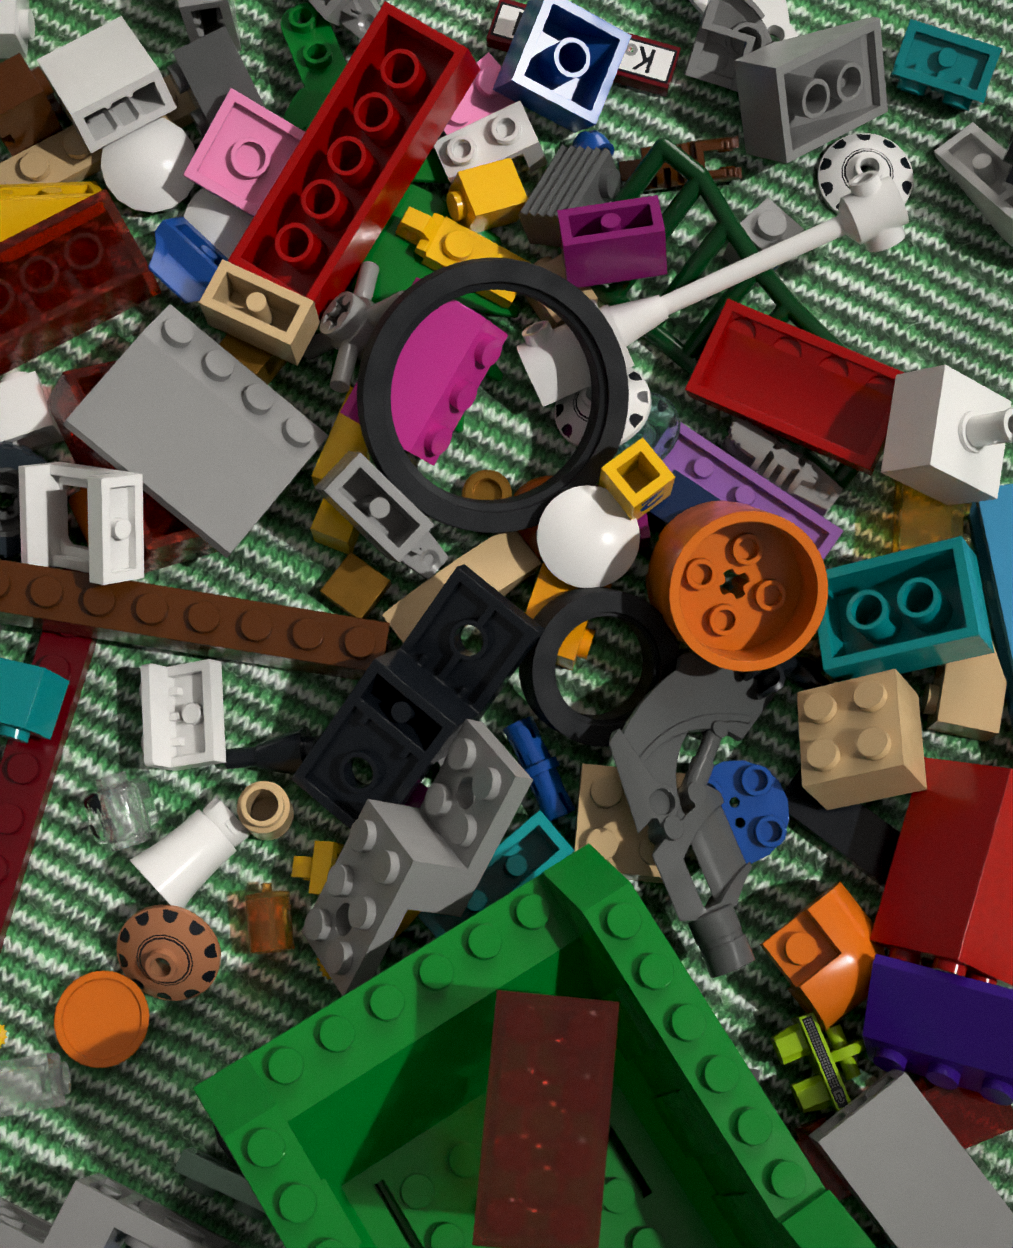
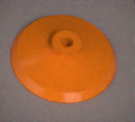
(101, 1019)

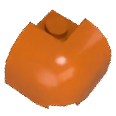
(826, 955)

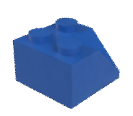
(562, 63)

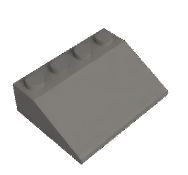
(197, 428)

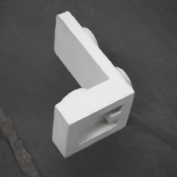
(491, 139)

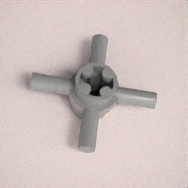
(349, 325)

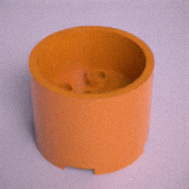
(774, 597)

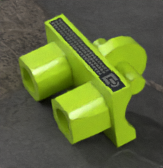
(825, 1086)

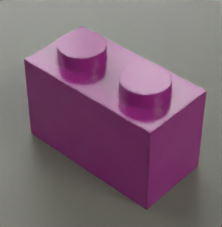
(613, 241)

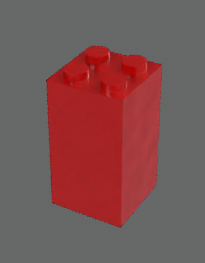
(954, 875)

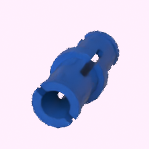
(541, 767)

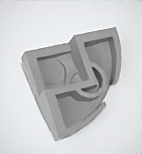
(725, 34)

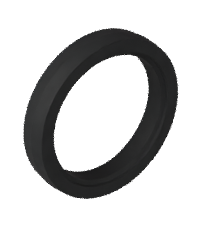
(602, 355)

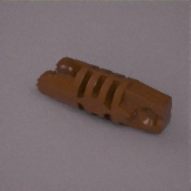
(668, 177)

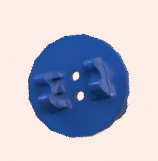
(760, 805)

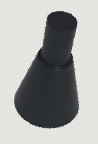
(277, 754)

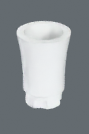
(191, 852)

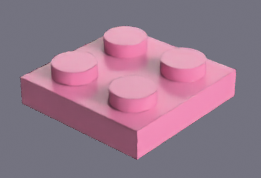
(243, 152)

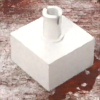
(947, 435)

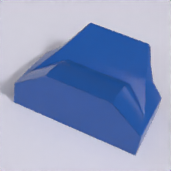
(184, 259)

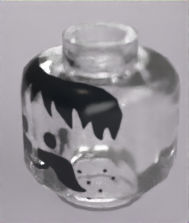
(120, 811)

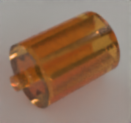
(269, 921)

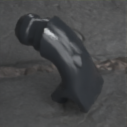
(798, 670)

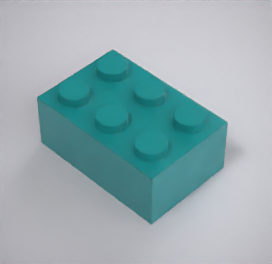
(904, 611)

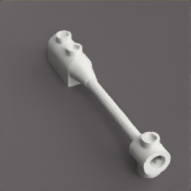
(867, 215)

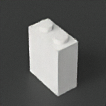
(107, 84)

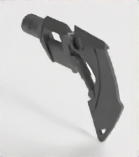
(646, 757)

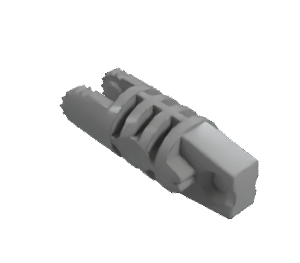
(781, 466)

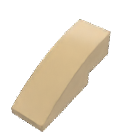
(500, 560)

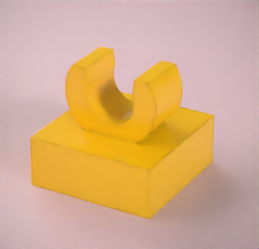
(317, 867)

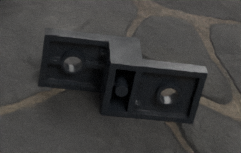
(418, 698)

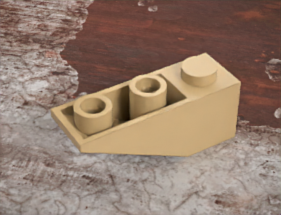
(966, 698)

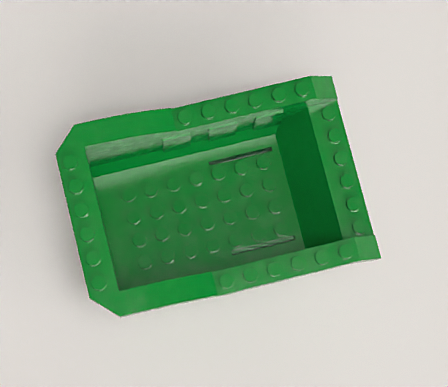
(377, 1104)

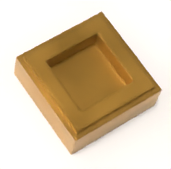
(355, 587)

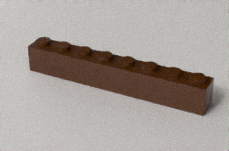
(189, 621)

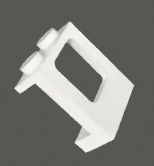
(113, 520)

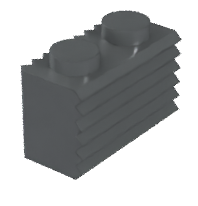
(570, 181)

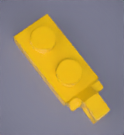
(446, 242)

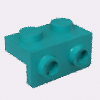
(944, 64)

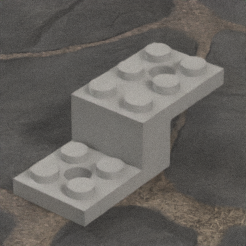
(415, 856)
(105, 1216)

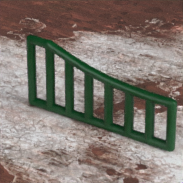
(726, 229)

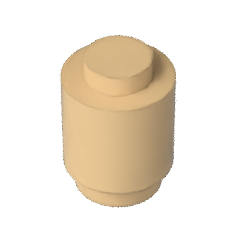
(265, 810)

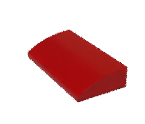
(796, 386)

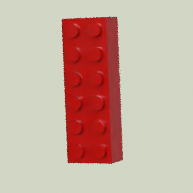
(357, 157)

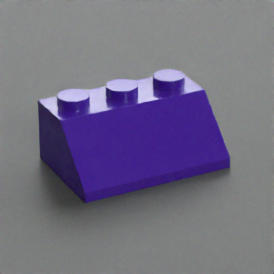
(940, 1028)

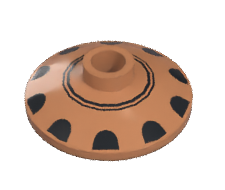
(180, 940)

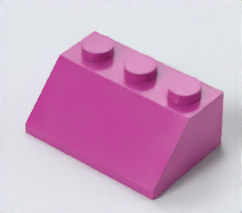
(438, 377)

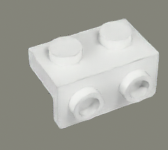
(182, 715)

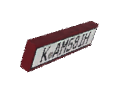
(645, 65)

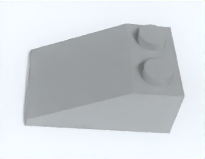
(811, 89)

